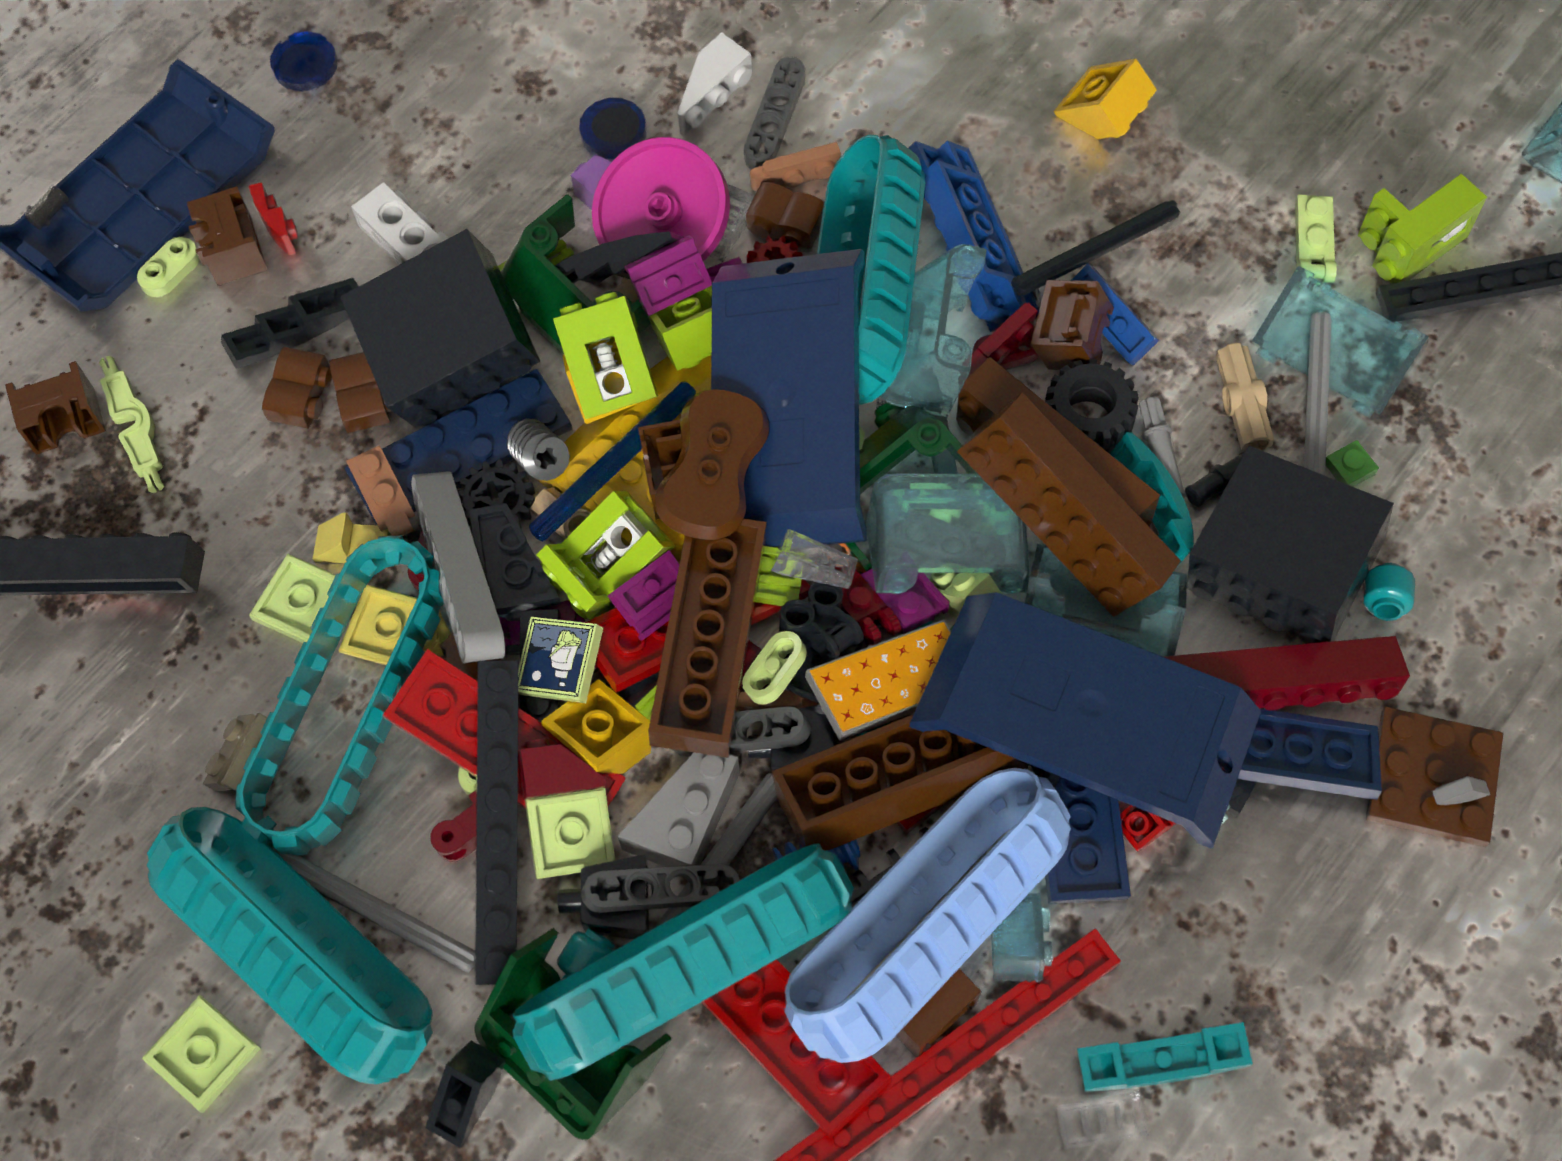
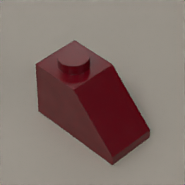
(554, 771)

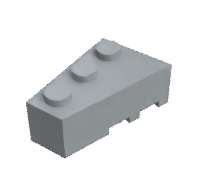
(684, 813)

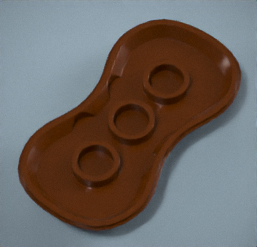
(706, 486)

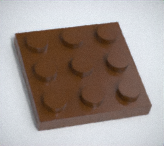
(1426, 754)

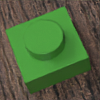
(1351, 464)

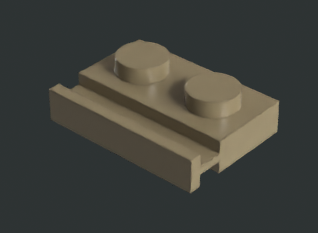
(226, 767)

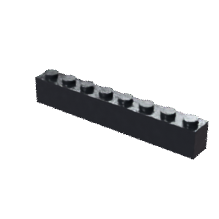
(100, 565)

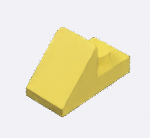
(340, 538)

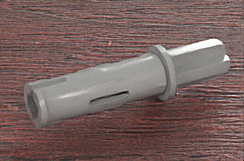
(1158, 437)

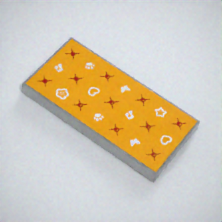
(878, 681)

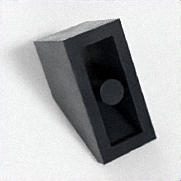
(464, 1092)

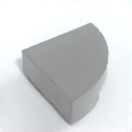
(1461, 791)

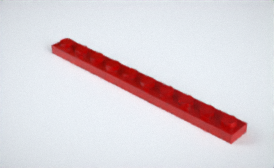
(963, 1051)

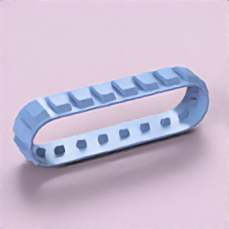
(947, 936)

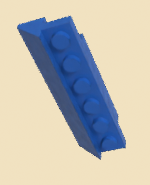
(969, 217)

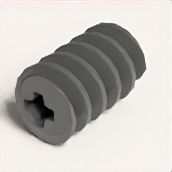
(537, 449)

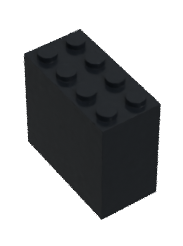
(440, 329)
(1288, 546)

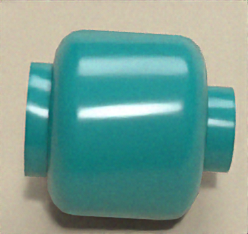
(1389, 591)
(583, 950)

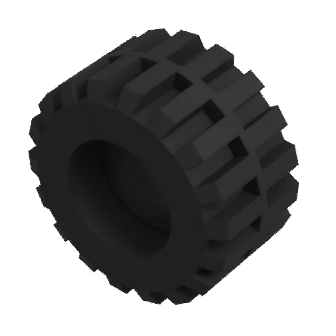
(1096, 385)

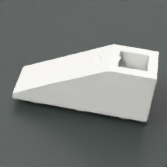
(715, 75)

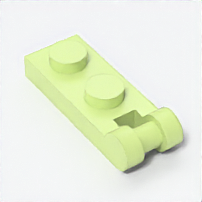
(1315, 236)

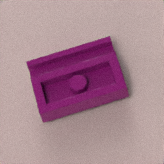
(668, 275)
(648, 595)
(915, 605)

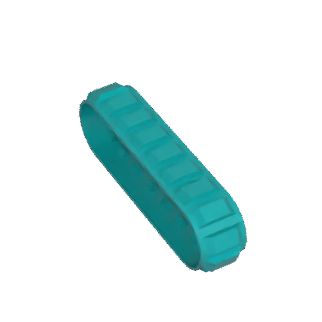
(884, 182)
(306, 676)
(290, 945)
(682, 962)

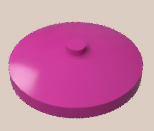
(659, 189)

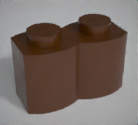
(787, 213)
(296, 387)
(357, 393)

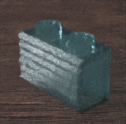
(1020, 944)

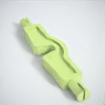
(139, 437)

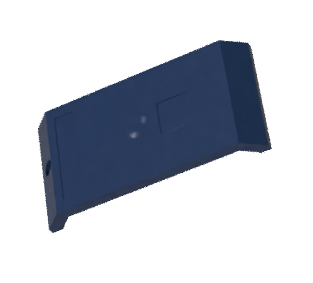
(137, 189)
(792, 346)
(1092, 711)

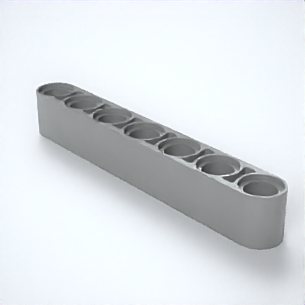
(461, 573)

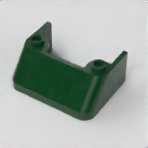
(538, 284)
(893, 442)
(582, 1099)

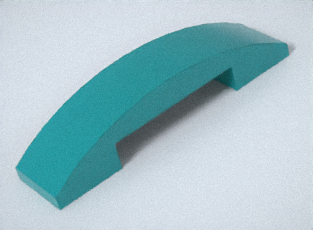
(1171, 513)
(1165, 1059)

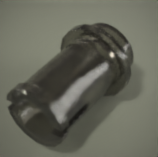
(46, 207)

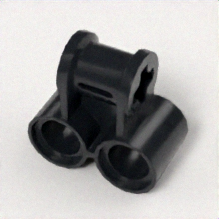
(821, 621)

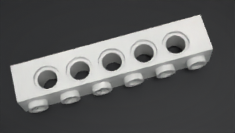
(377, 218)

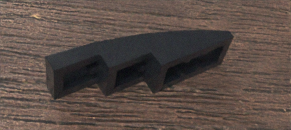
(611, 257)
(302, 320)

